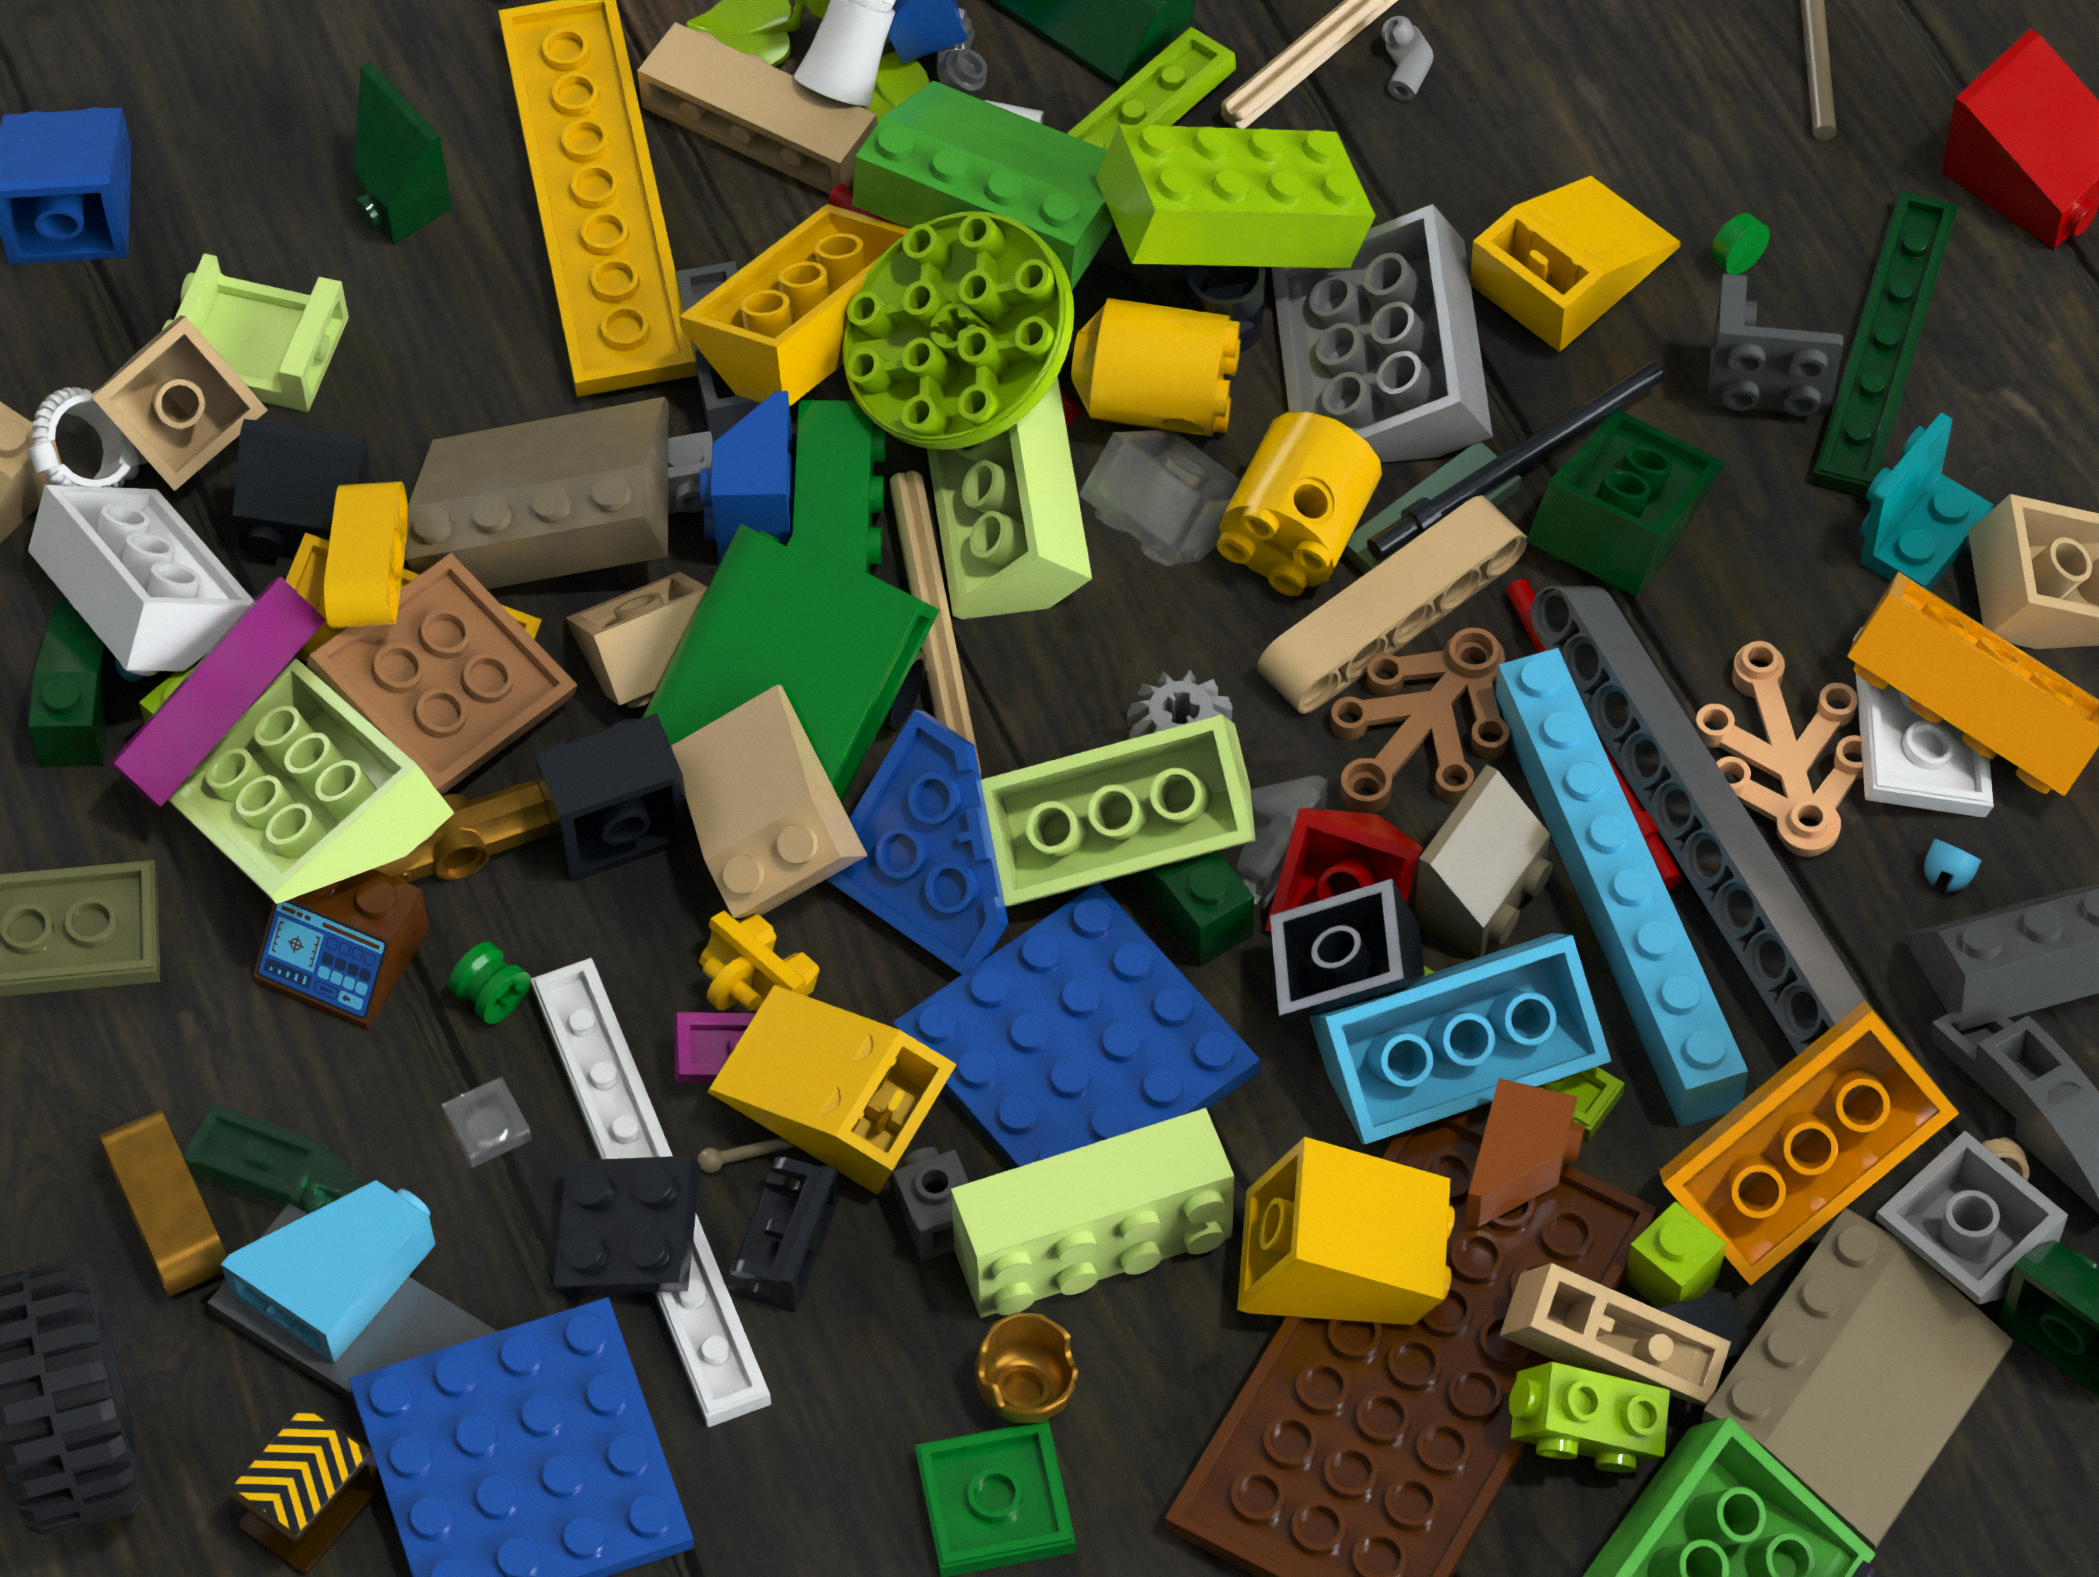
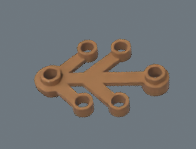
(1424, 714)

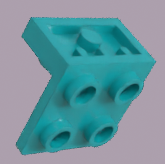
(1919, 514)

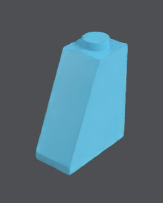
(333, 1266)

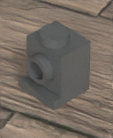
(922, 1206)

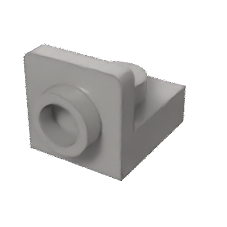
(685, 459)

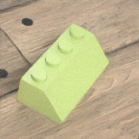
(1011, 517)
(1119, 809)

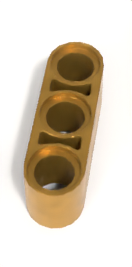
(164, 1202)

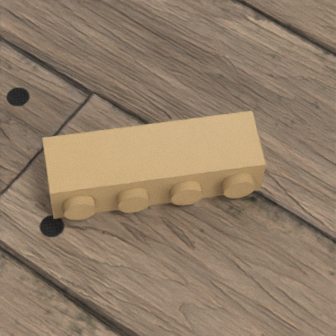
(753, 108)

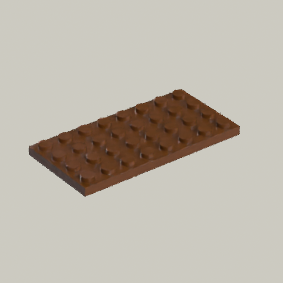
(1394, 1439)

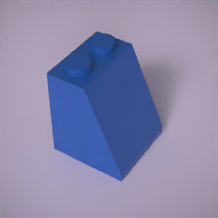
(65, 185)

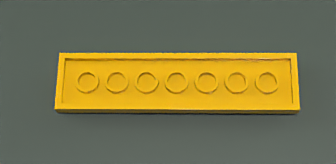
(596, 195)

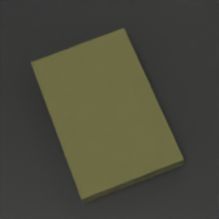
(79, 928)

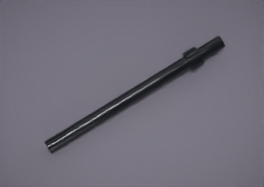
(1426, 512)

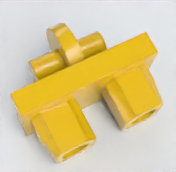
(746, 967)

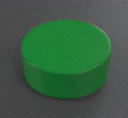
(1740, 243)

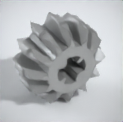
(1175, 705)

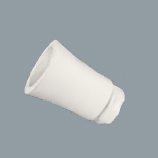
(847, 50)

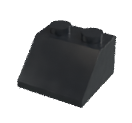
(290, 484)
(1344, 950)

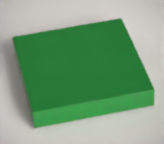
(995, 1498)

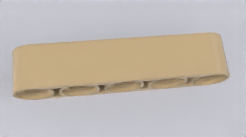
(1392, 604)

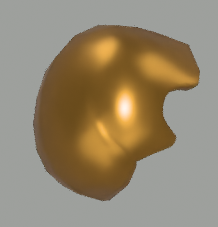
(1026, 1368)

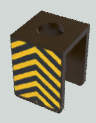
(305, 1489)

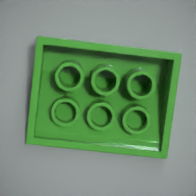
(962, 155)
(1728, 1513)

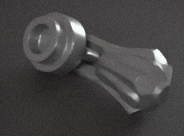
(961, 66)

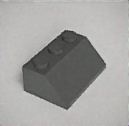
(2013, 957)

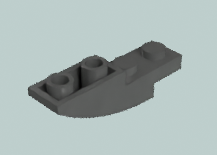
(2039, 1087)

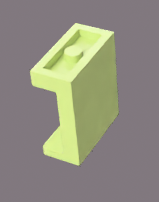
(266, 333)

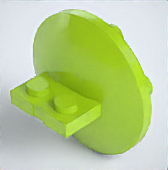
(958, 330)

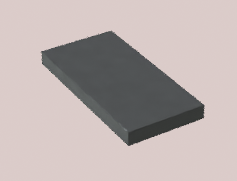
(406, 1327)

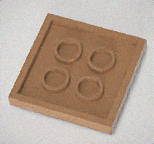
(447, 677)

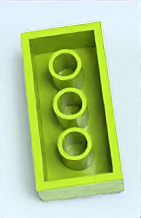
(1234, 197)

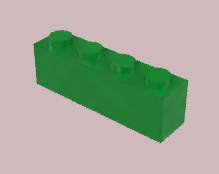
(838, 482)

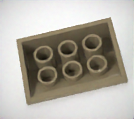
(546, 496)
(1862, 1374)

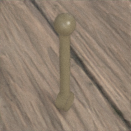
(712, 1159)

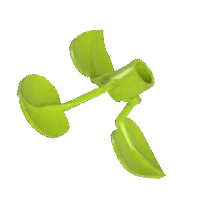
(763, 30)

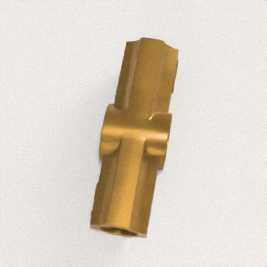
(475, 832)

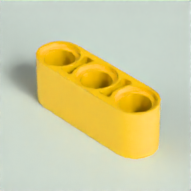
(366, 555)

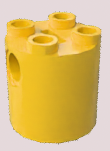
(1157, 367)
(1299, 501)

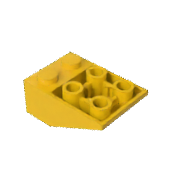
(1567, 258)
(833, 1083)

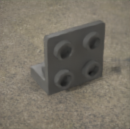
(1768, 365)

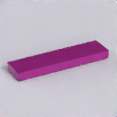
(217, 692)

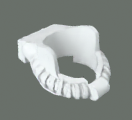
(119, 458)

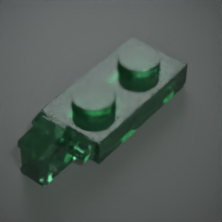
(268, 1160)

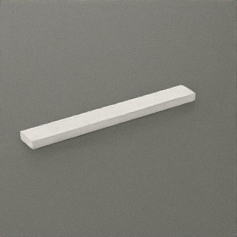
(626, 1126)

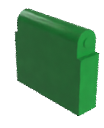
(800, 623)

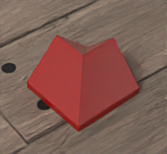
(1341, 853)

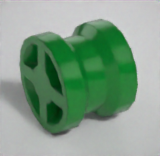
(489, 982)

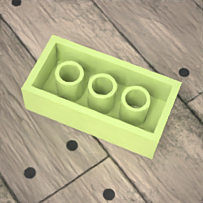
(1093, 1213)

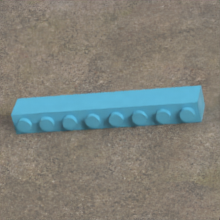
(1620, 889)

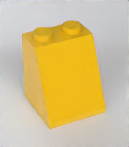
(1345, 1238)

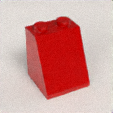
(2029, 142)

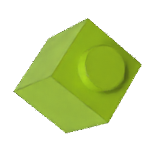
(1675, 1258)

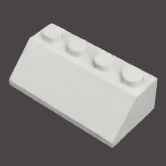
(136, 574)

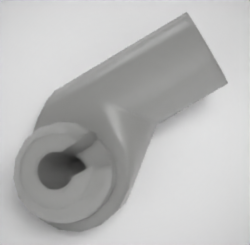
(1410, 54)

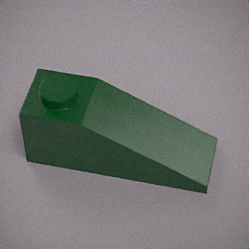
(71, 693)
(1200, 903)

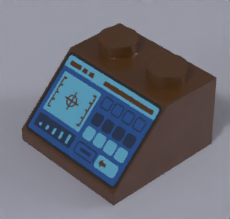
(343, 944)

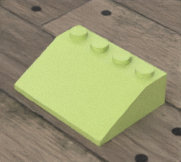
(308, 791)

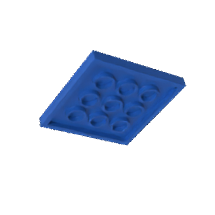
(1078, 1036)
(523, 1454)

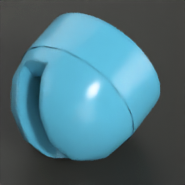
(1952, 861)

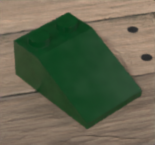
(1623, 502)

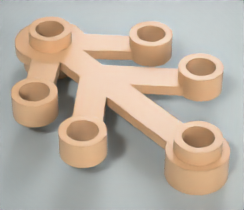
(1785, 756)

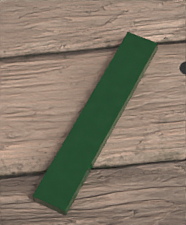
(1885, 344)

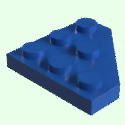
(929, 847)

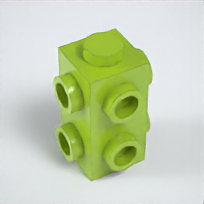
(1589, 1415)

